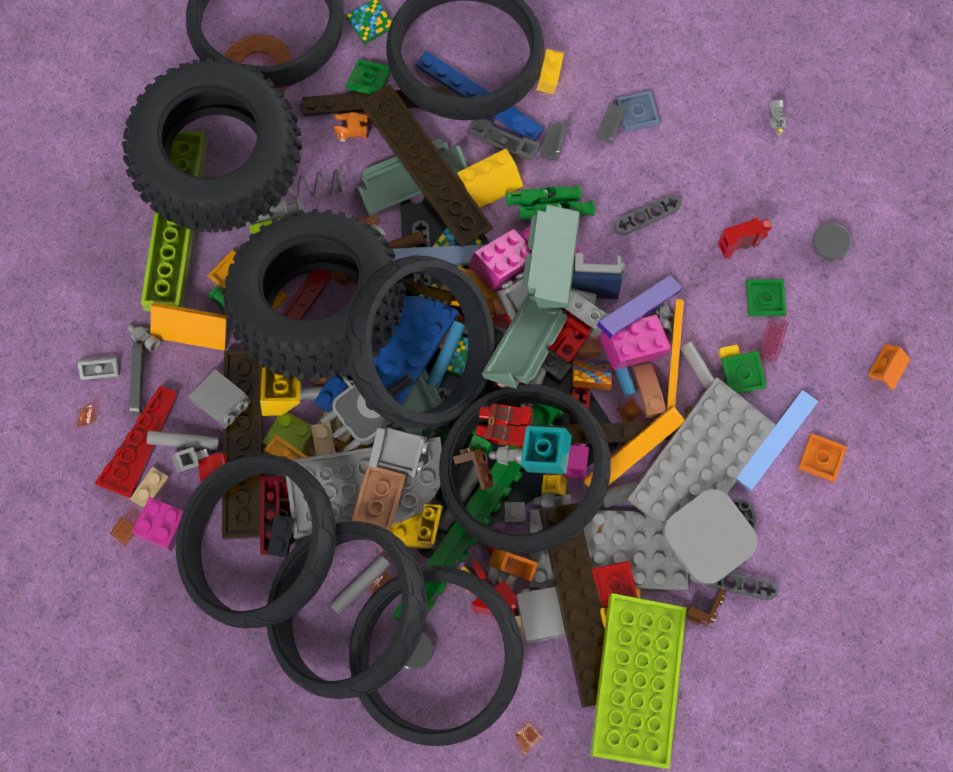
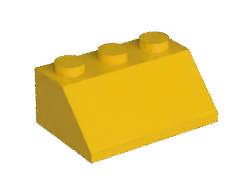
(491, 178)
(278, 393)

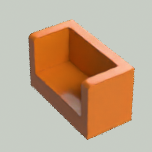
(513, 564)

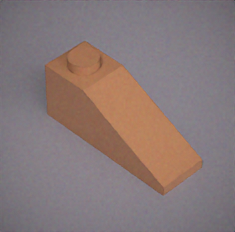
(649, 391)

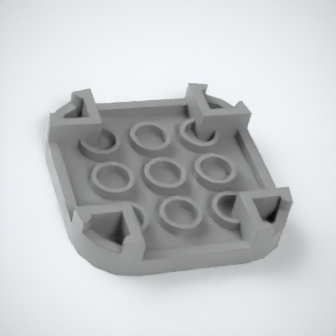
(710, 537)

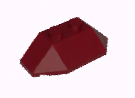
(273, 501)

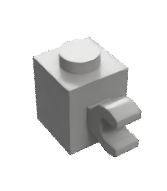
(187, 459)

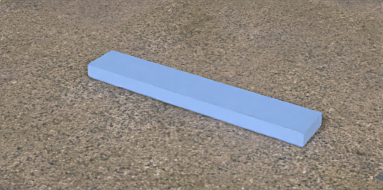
(776, 440)

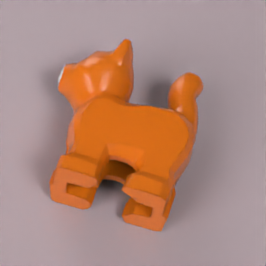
(354, 126)

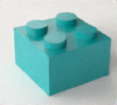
(546, 450)

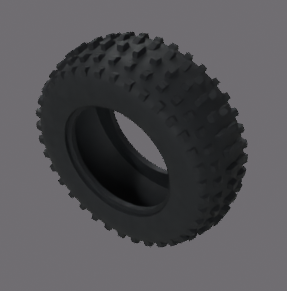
(199, 92)
(291, 249)

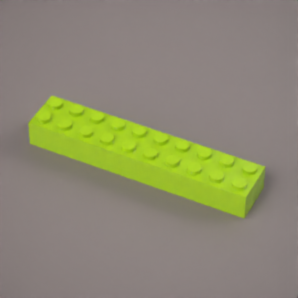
(170, 244)

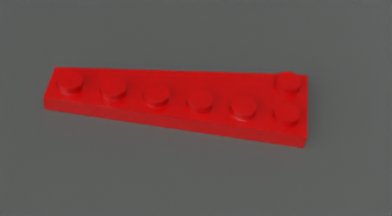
(133, 455)

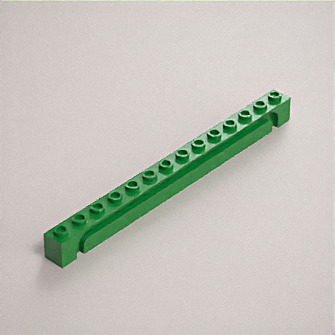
(481, 506)

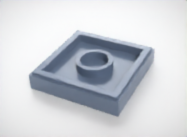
(639, 111)

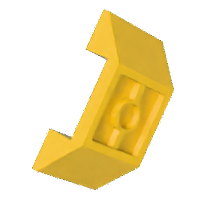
(421, 529)

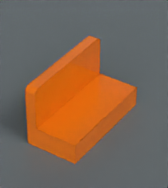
(889, 365)

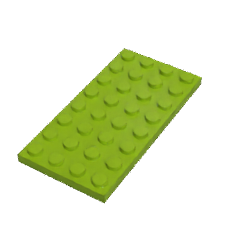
(638, 682)

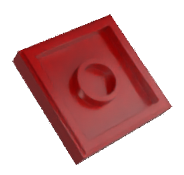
(614, 579)

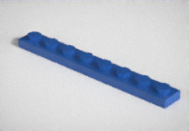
(467, 88)

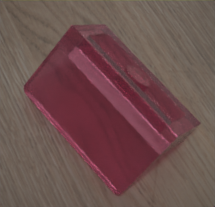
(772, 340)

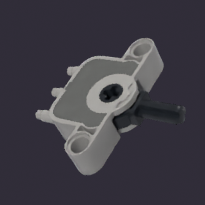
(359, 416)

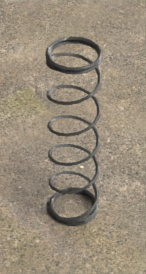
(336, 171)

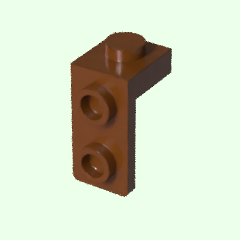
(480, 463)
(698, 617)

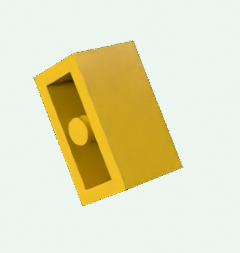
(550, 71)

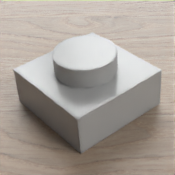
(514, 512)

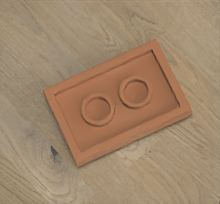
(379, 497)

